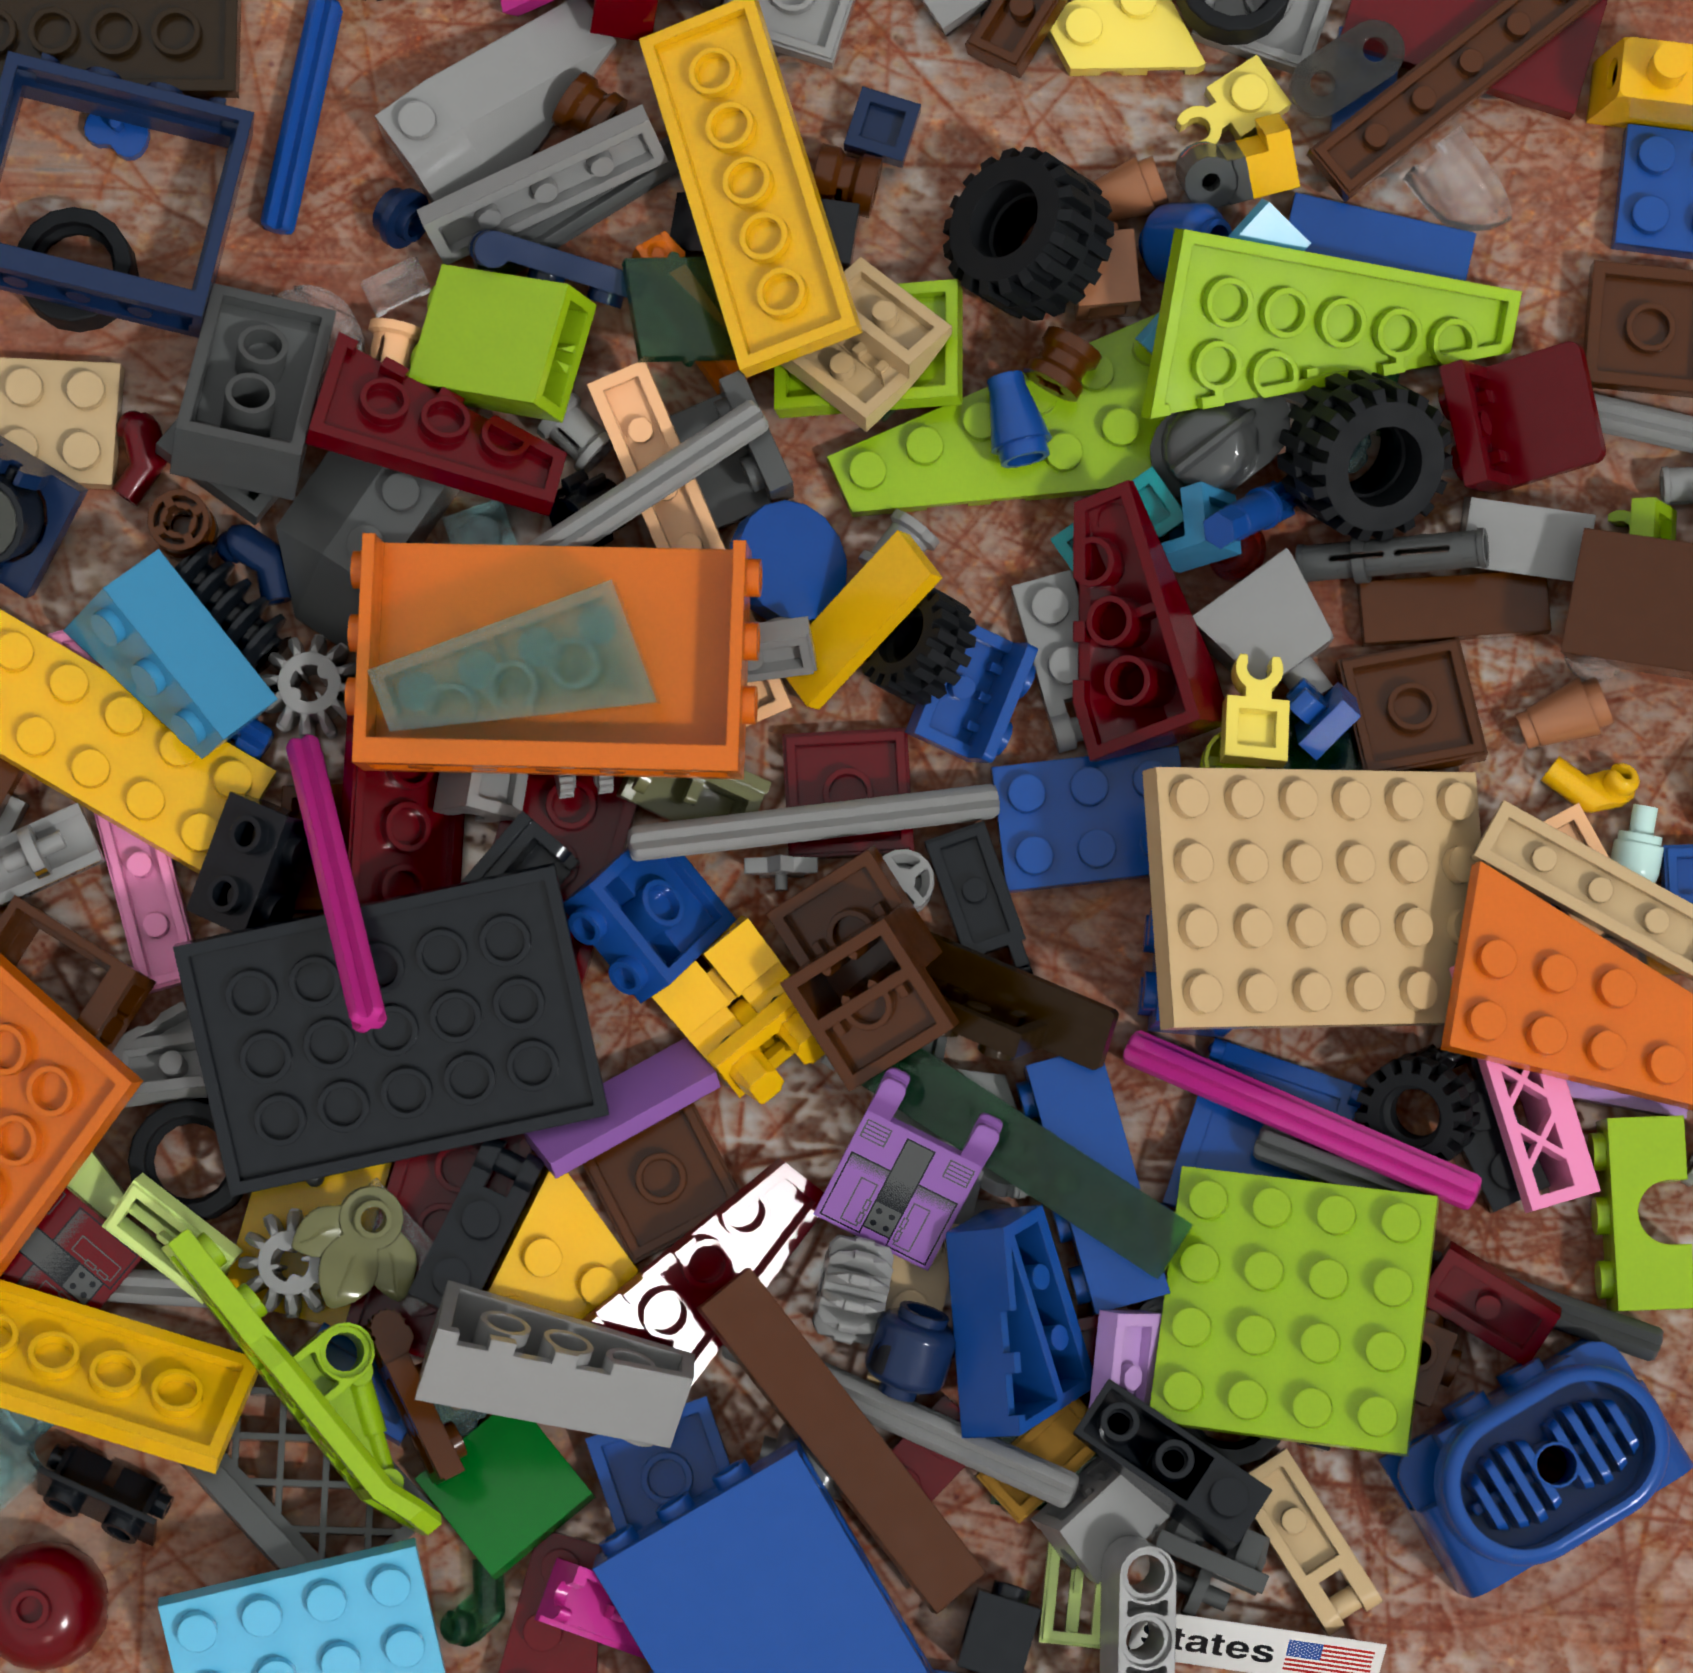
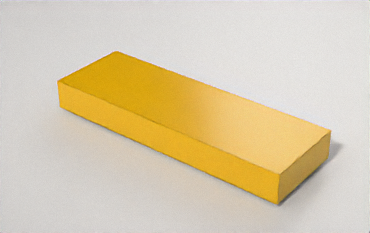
(865, 615)

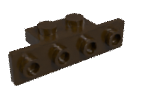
(1019, 1011)

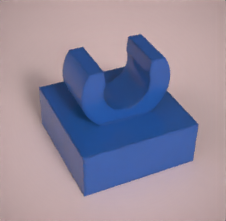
(1321, 717)

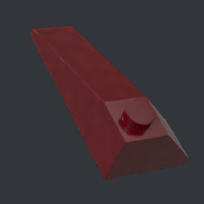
(1139, 650)

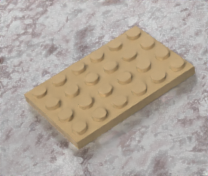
(1307, 894)

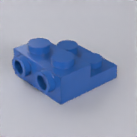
(647, 920)

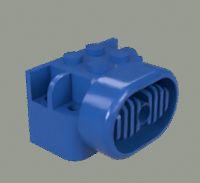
(1477, 1474)

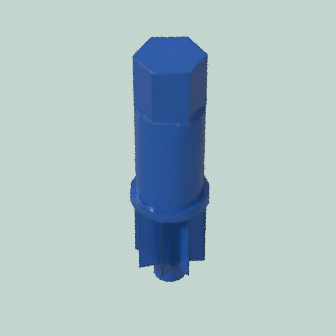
(1256, 511)

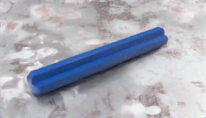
(301, 116)

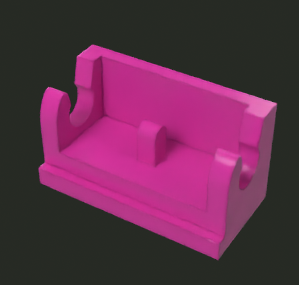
(580, 1605)

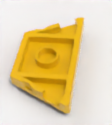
(560, 1253)

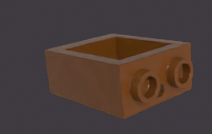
(117, 995)

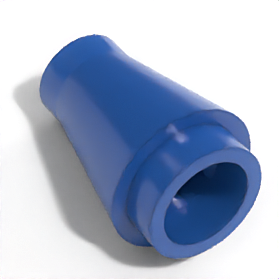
(1016, 422)

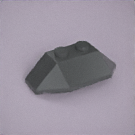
(328, 524)

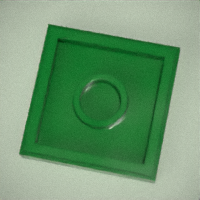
(510, 1493)

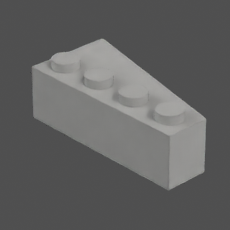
(552, 1369)

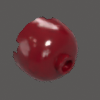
(50, 1605)

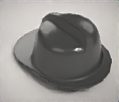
(1219, 443)

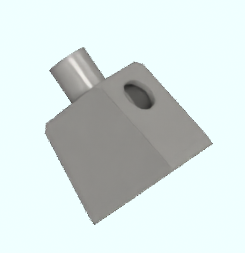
(1268, 618)

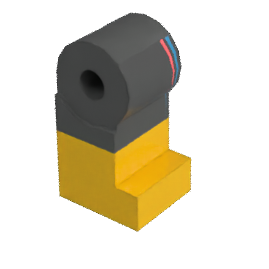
(1241, 167)

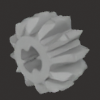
(297, 669)
(270, 1269)
(852, 1289)

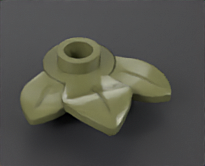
(355, 1257)

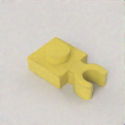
(1236, 102)
(1254, 723)

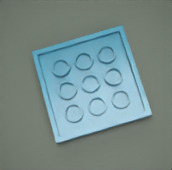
(316, 1617)

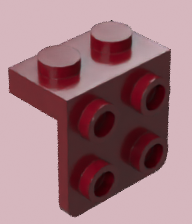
(1521, 418)

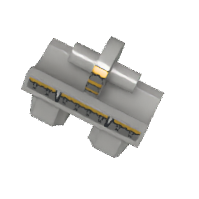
(47, 853)

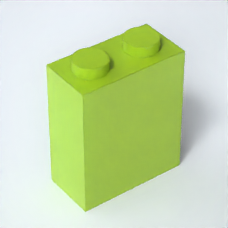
(503, 341)

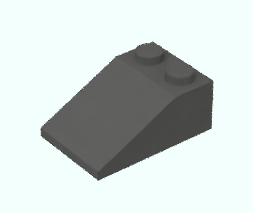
(252, 392)

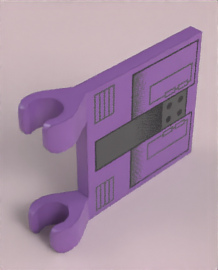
(902, 1181)

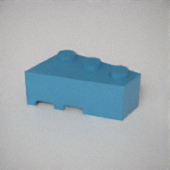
(171, 655)

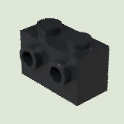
(252, 865)

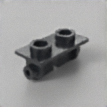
(80, 1488)

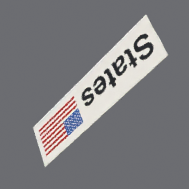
(1264, 1648)

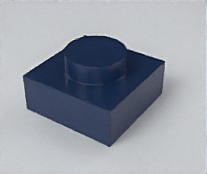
(882, 126)

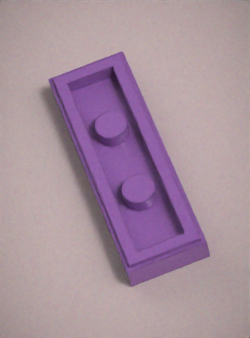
(634, 1103)

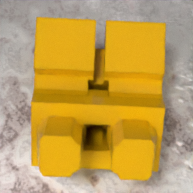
(753, 1033)

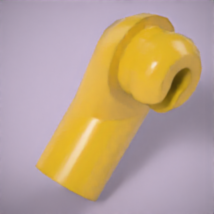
(1593, 791)

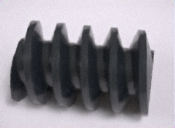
(227, 606)

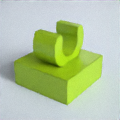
(1647, 518)

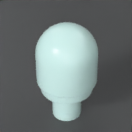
(1638, 847)

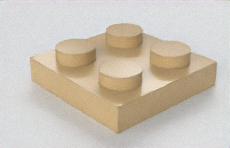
(65, 415)

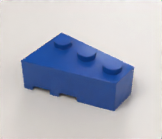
(1012, 1323)

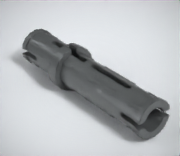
(1461, 550)

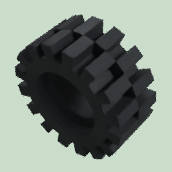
(924, 650)
(1440, 1083)

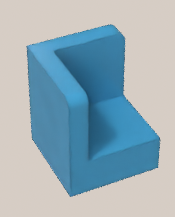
(1187, 543)

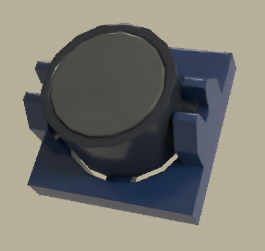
(23, 516)

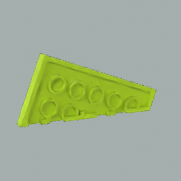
(1279, 319)
(948, 454)

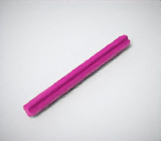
(336, 884)
(1302, 1120)

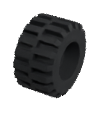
(1058, 254)
(1398, 481)

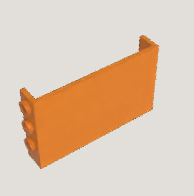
(684, 609)

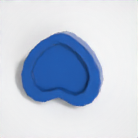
(124, 138)

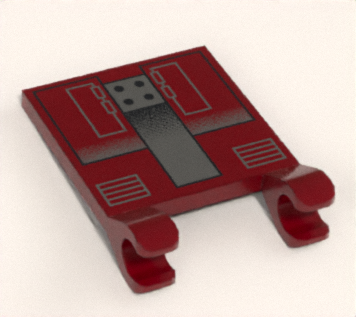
(73, 1255)

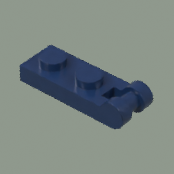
(496, 248)

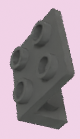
(748, 476)

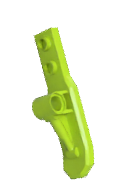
(330, 1404)

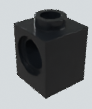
(999, 1630)

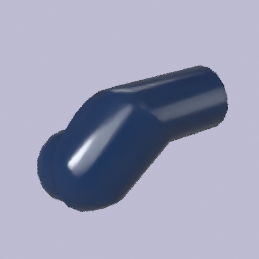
(261, 554)

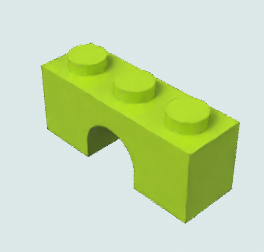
(1635, 1267)

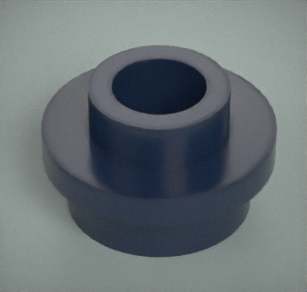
(398, 218)

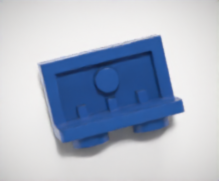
(977, 711)

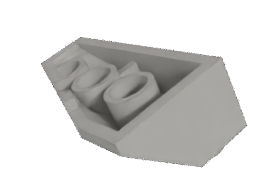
(493, 102)

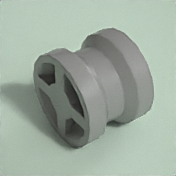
(906, 867)

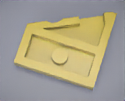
(1123, 38)

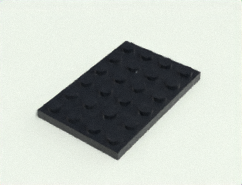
(474, 1049)

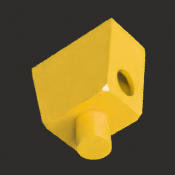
(1649, 87)

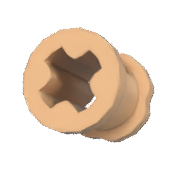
(393, 340)

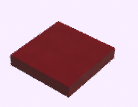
(843, 768)

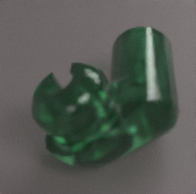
(478, 1612)

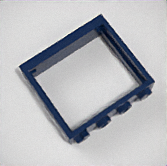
(148, 106)

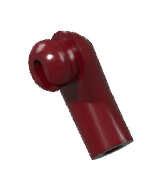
(140, 439)

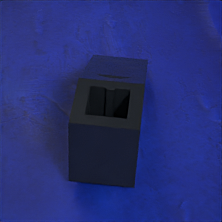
(1172, 1467)

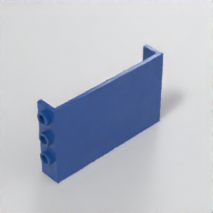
(755, 1580)

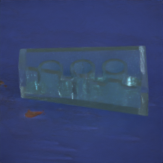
(531, 665)

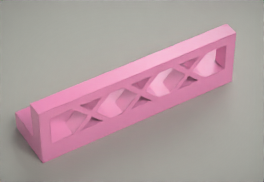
(1552, 1136)

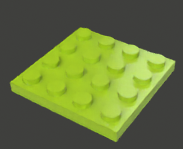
(1296, 1310)

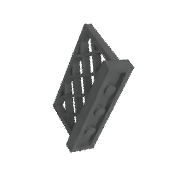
(262, 1520)

